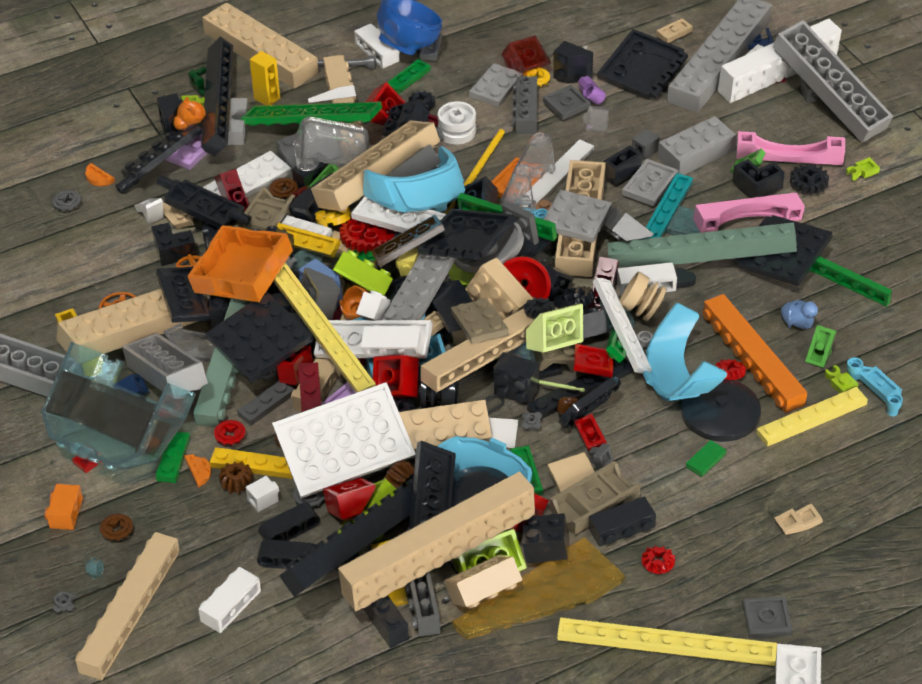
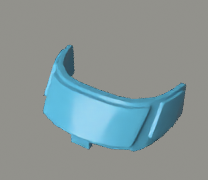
(417, 192)
(667, 360)
(493, 454)

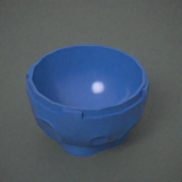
(407, 25)

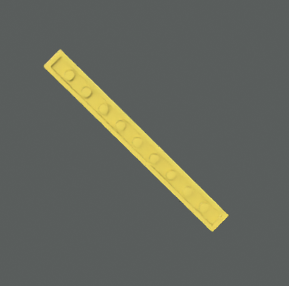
(323, 330)
(667, 641)

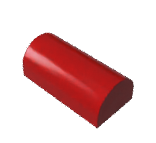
(590, 431)

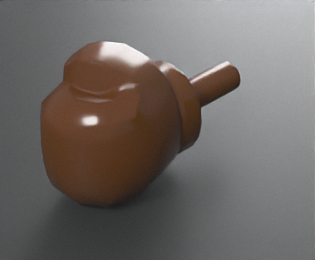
(565, 403)

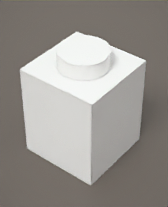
(262, 493)

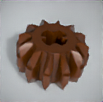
(400, 473)
(235, 477)

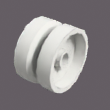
(457, 122)

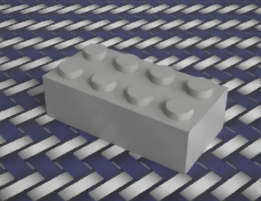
(697, 146)

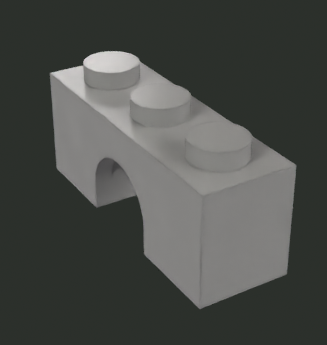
(237, 131)

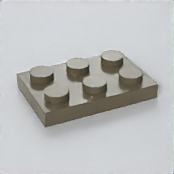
(479, 321)

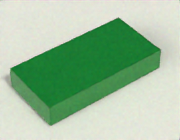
(706, 458)

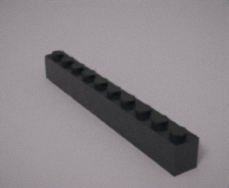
(217, 96)
(348, 542)

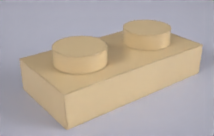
(674, 30)

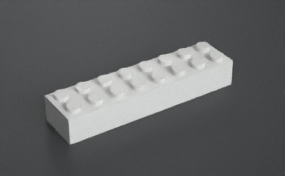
(766, 66)

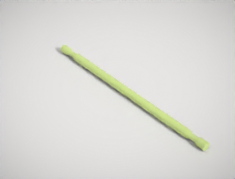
(561, 386)

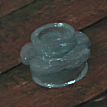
(95, 567)

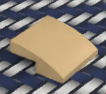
(570, 471)

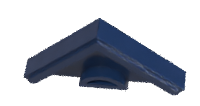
(762, 42)

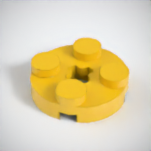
(332, 216)

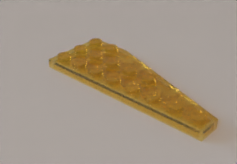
(544, 590)

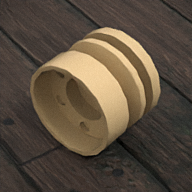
(639, 294)

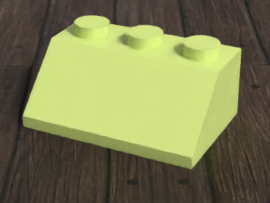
(556, 329)

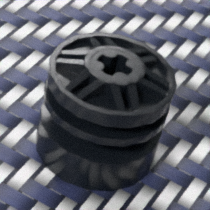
(444, 397)

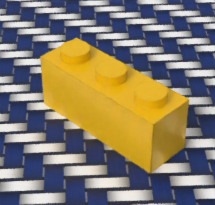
(265, 78)

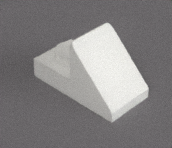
(151, 209)

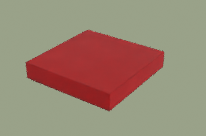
(592, 360)

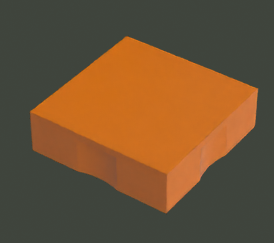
(240, 263)

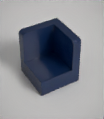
(134, 383)

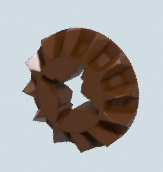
(279, 184)
(113, 521)

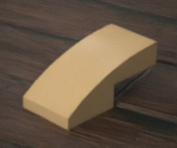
(798, 521)

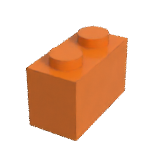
(64, 506)

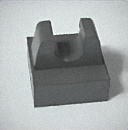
(601, 456)

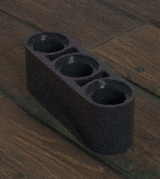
(290, 523)
(280, 553)

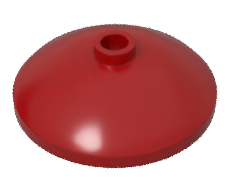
(533, 272)

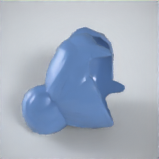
(799, 313)

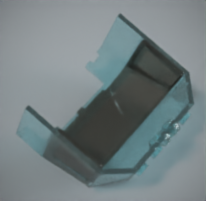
(107, 419)

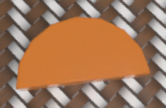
(97, 176)
(199, 468)

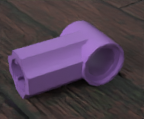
(591, 90)

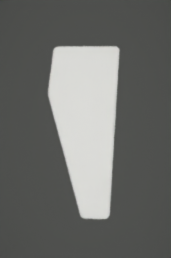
(340, 92)

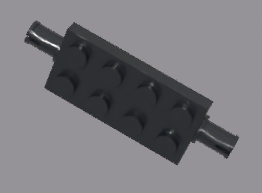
(159, 152)
(202, 203)

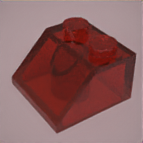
(525, 55)

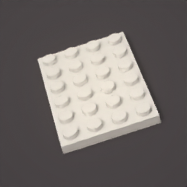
(343, 440)

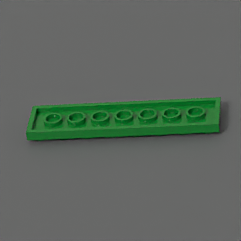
(297, 112)

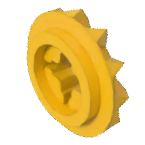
(543, 76)

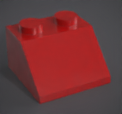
(388, 99)
(399, 373)
(348, 498)

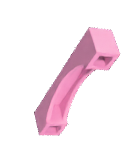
(825, 152)
(712, 215)

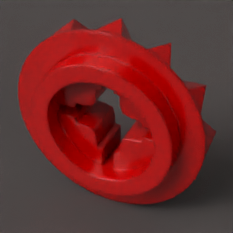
(736, 369)
(230, 426)
(658, 566)

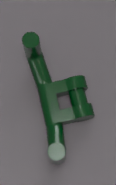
(197, 81)

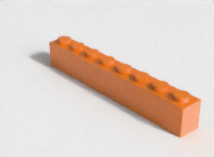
(754, 353)

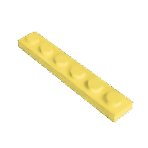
(811, 416)

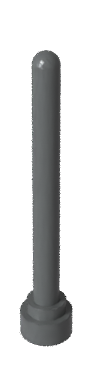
(369, 62)

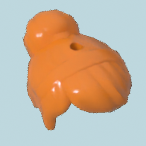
(188, 114)
(351, 302)

